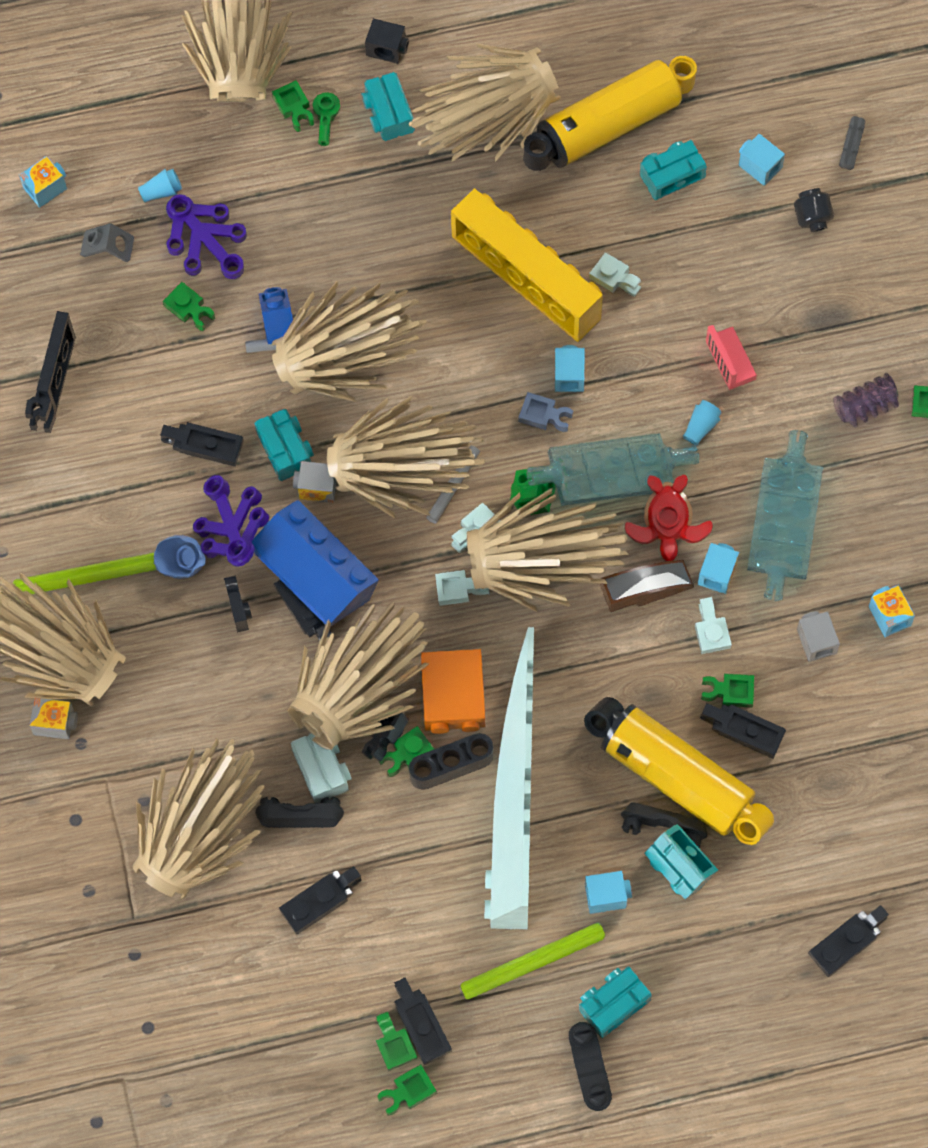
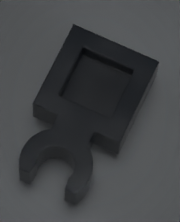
(240, 610)
(378, 744)

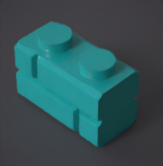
(388, 106)
(672, 169)
(282, 443)
(680, 862)
(614, 1001)

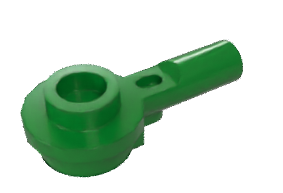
(326, 107)

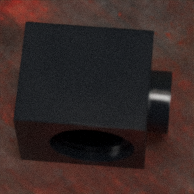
(386, 41)

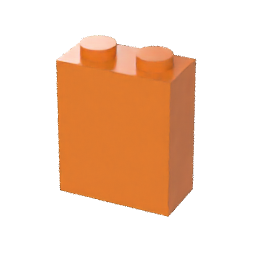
(453, 691)

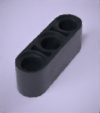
(442, 773)

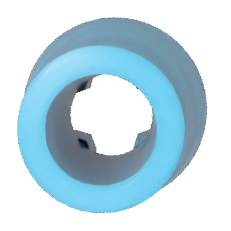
(160, 186)
(702, 421)

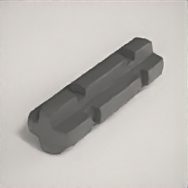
(852, 143)

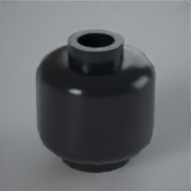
(813, 209)

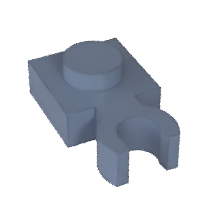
(540, 411)

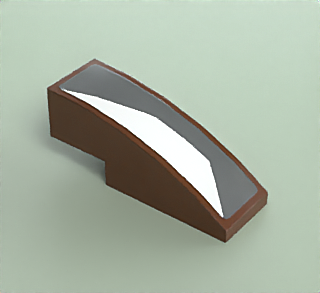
(645, 584)

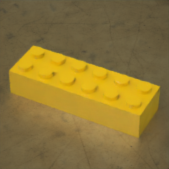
(526, 264)

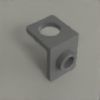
(103, 240)

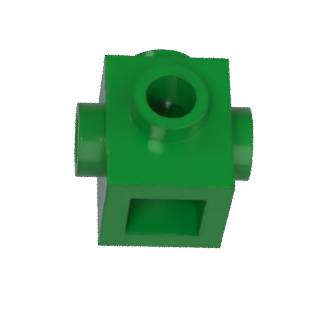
(528, 492)

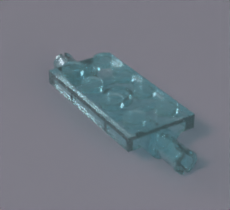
(610, 468)
(785, 517)

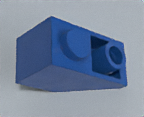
(275, 312)

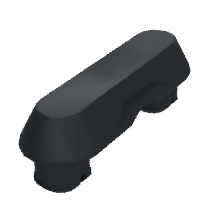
(638, 814)
(312, 815)
(590, 1066)

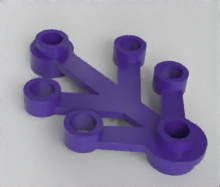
(203, 234)
(240, 548)

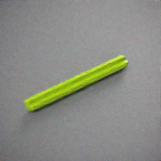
(90, 573)
(532, 961)

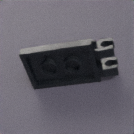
(52, 374)

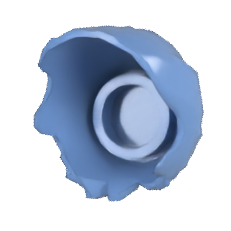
(179, 557)

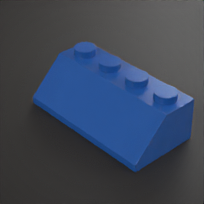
(314, 563)

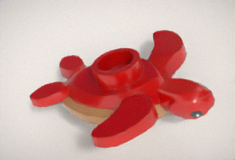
(668, 518)

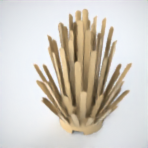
(239, 46)
(497, 99)
(343, 342)
(380, 457)
(541, 554)
(70, 652)
(350, 698)
(194, 832)

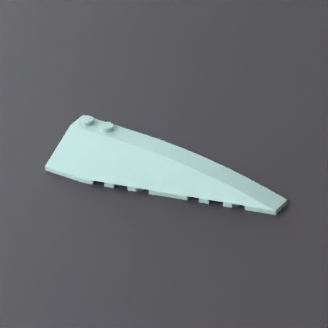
(512, 804)

